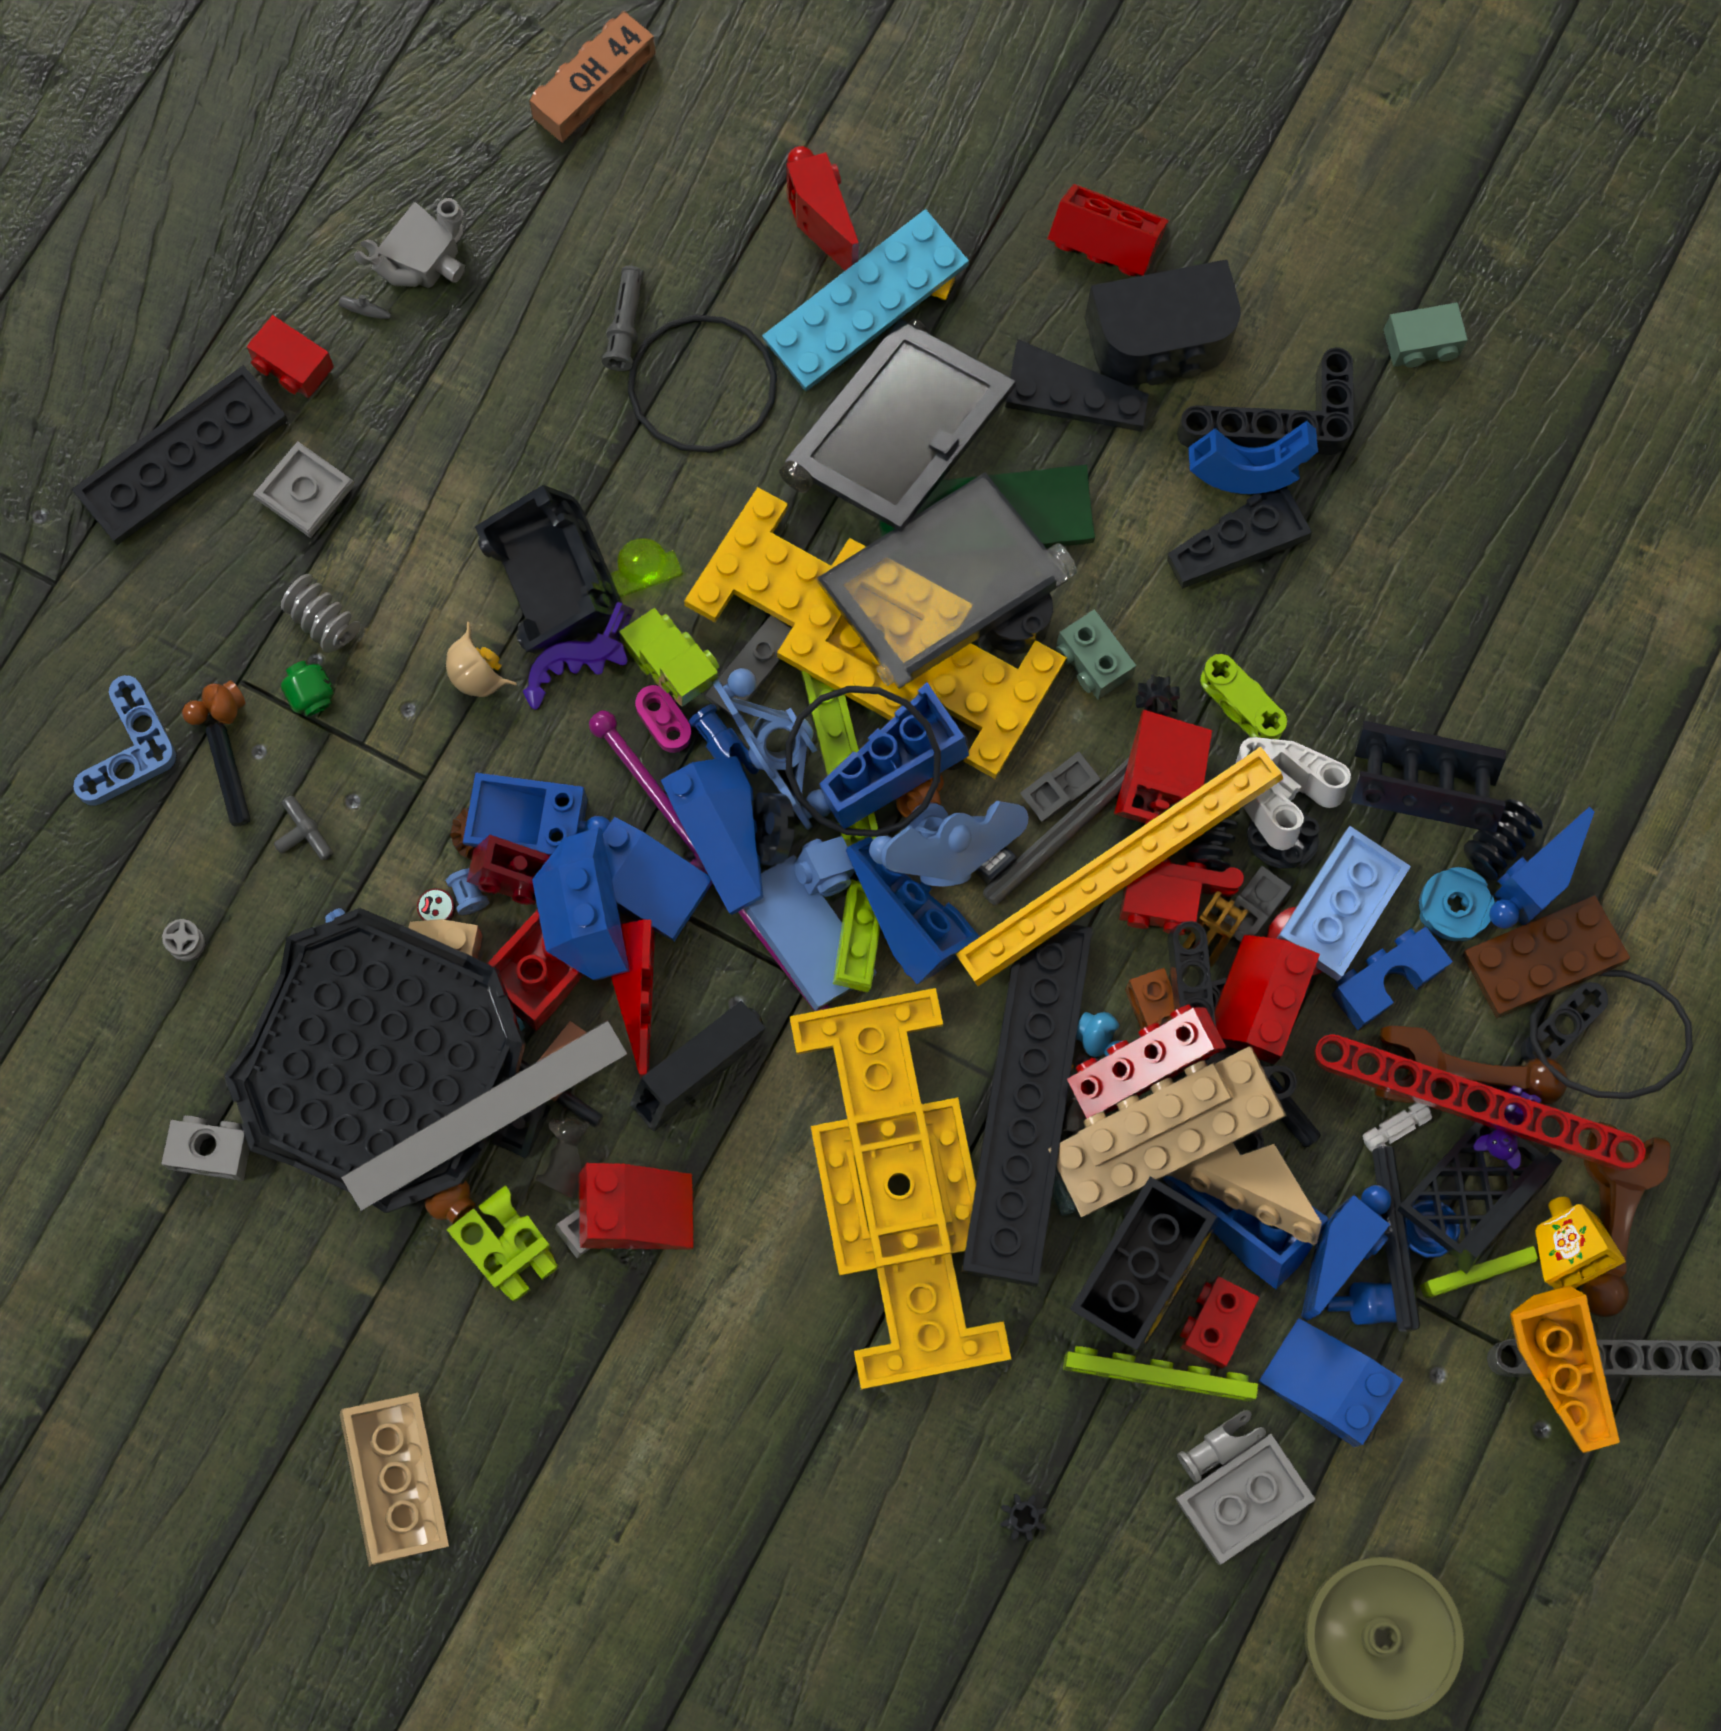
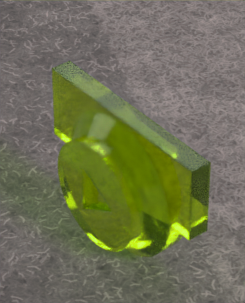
(643, 565)

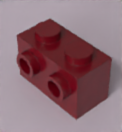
(506, 868)

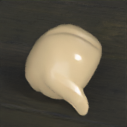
(470, 671)

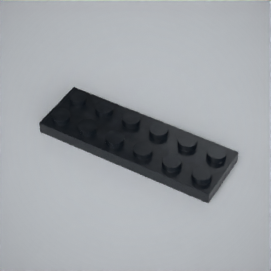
(180, 455)

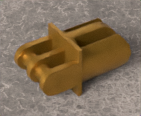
(1218, 925)

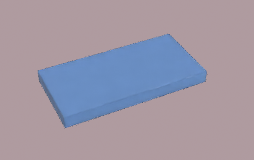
(800, 932)

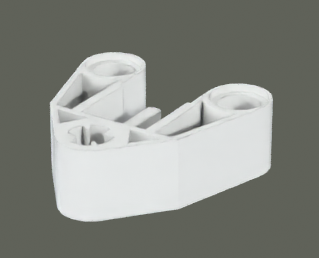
(1301, 771)

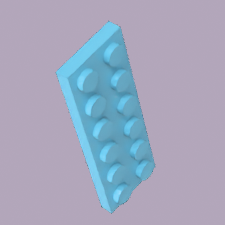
(865, 300)

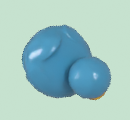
(1097, 1032)

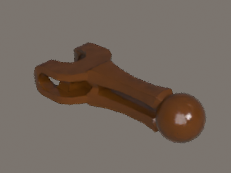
(1423, 1048)
(1618, 1201)

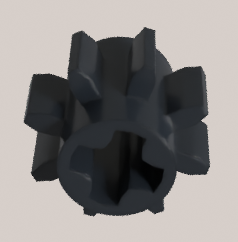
(1158, 695)
(1012, 1520)

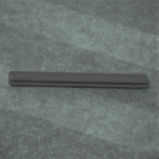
(1056, 837)

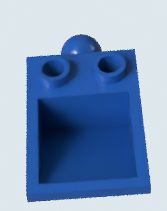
(526, 812)
(1536, 883)
(1349, 1236)

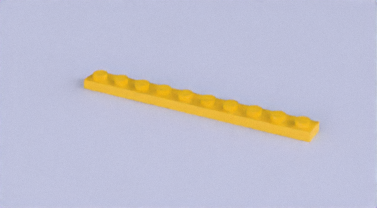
(1119, 866)

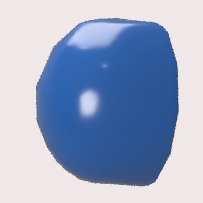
(1420, 1241)

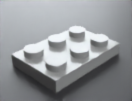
(1244, 1499)

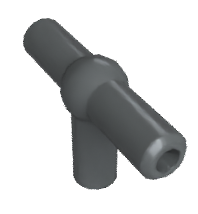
(305, 828)

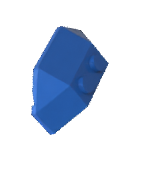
(580, 907)

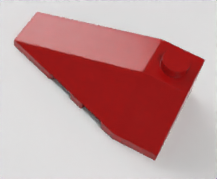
(635, 989)

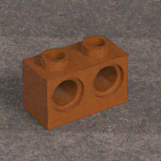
(1151, 998)

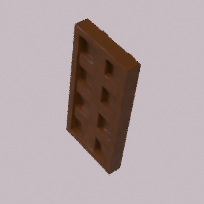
(1546, 956)

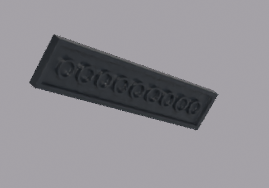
(1027, 1110)

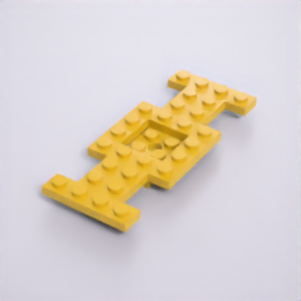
(823, 644)
(909, 1233)

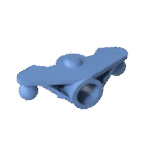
(743, 683)
(949, 847)

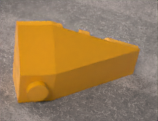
(1563, 1354)

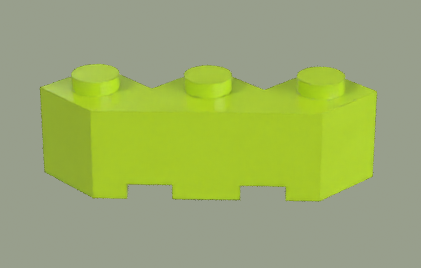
(669, 656)

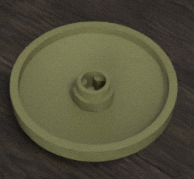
(1384, 1638)

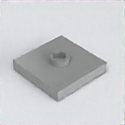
(304, 489)

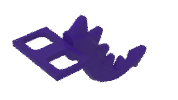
(578, 653)

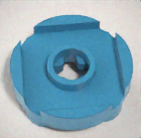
(1437, 913)

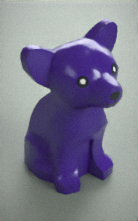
(1501, 1143)

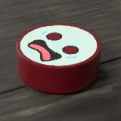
(435, 905)

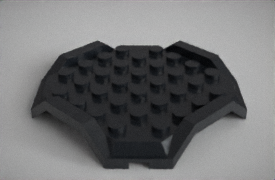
(369, 1046)

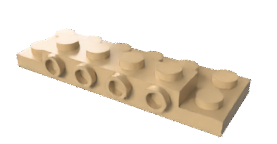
(1166, 1129)

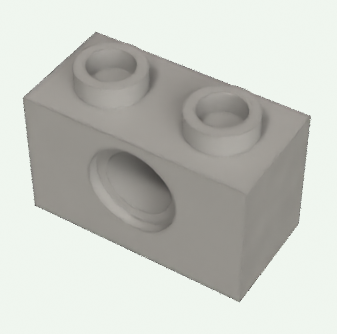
(184, 1144)

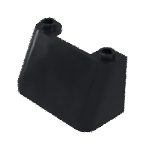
(551, 567)

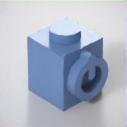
(824, 867)

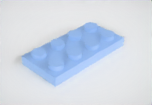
(1345, 901)

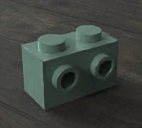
(1095, 655)

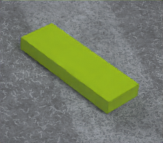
(857, 941)
(1479, 1273)

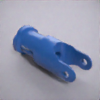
(720, 740)

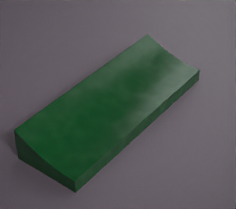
(1049, 501)

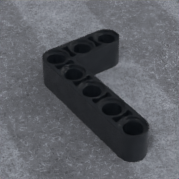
(1282, 421)
(1202, 993)

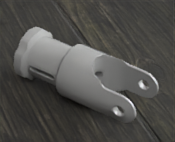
(1219, 1446)

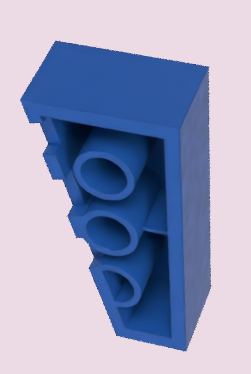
(893, 760)

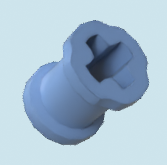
(467, 894)

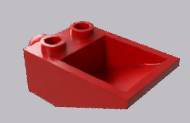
(820, 205)
(1163, 766)

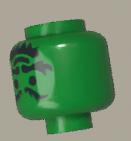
(307, 688)

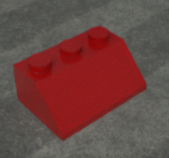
(1107, 230)
(1264, 995)

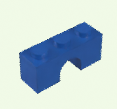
(1415, 957)

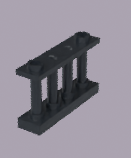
(1435, 755)

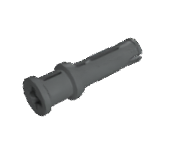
(622, 331)

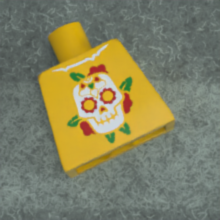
(1574, 1245)

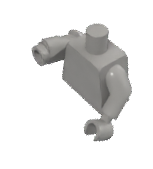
(419, 247)

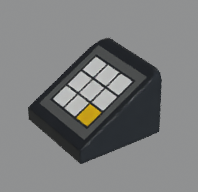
(996, 865)

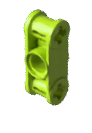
(1242, 698)

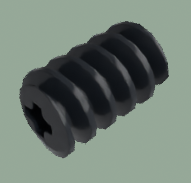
(1489, 847)
(1210, 848)

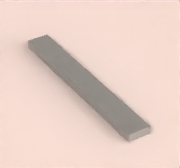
(484, 1115)

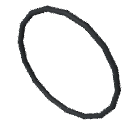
(699, 448)
(868, 690)
(1619, 1095)

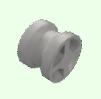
(178, 934)

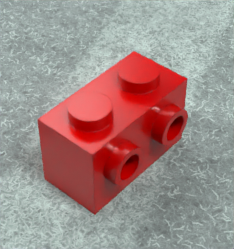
(289, 357)
(1160, 902)
(1219, 1321)

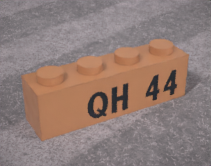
(592, 76)

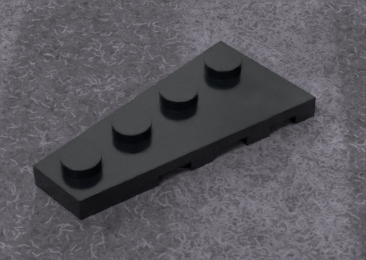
(1070, 391)
(1255, 530)

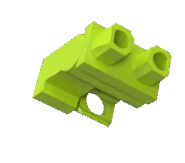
(510, 1254)

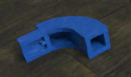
(1252, 469)

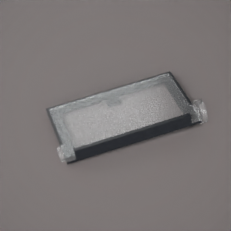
(944, 580)

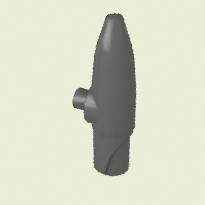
(363, 307)

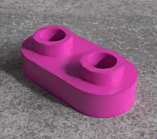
(664, 720)

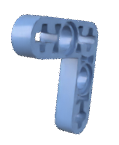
(137, 754)

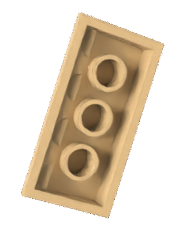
(393, 1479)

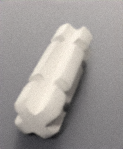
(1397, 1126)

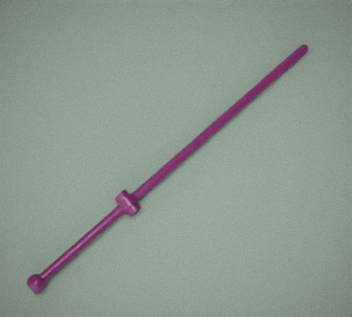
(604, 725)

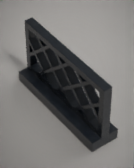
(1498, 1217)

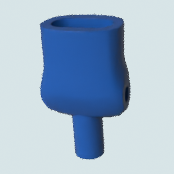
(1367, 1303)

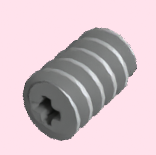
(316, 615)

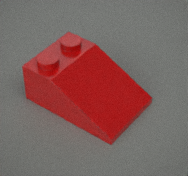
(533, 977)
(635, 1207)

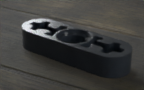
(1580, 1025)

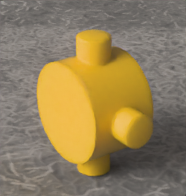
(490, 657)

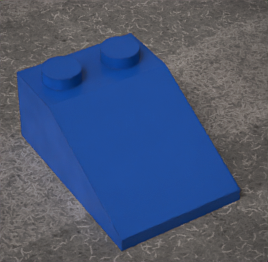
(652, 879)
(1330, 1382)

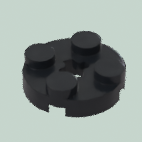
(772, 834)

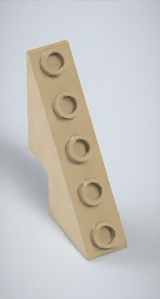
(1257, 1185)

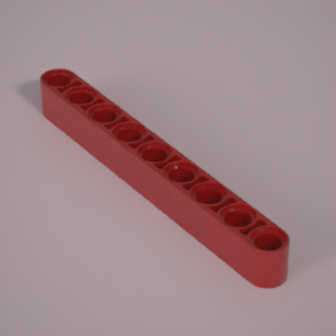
(1496, 1099)

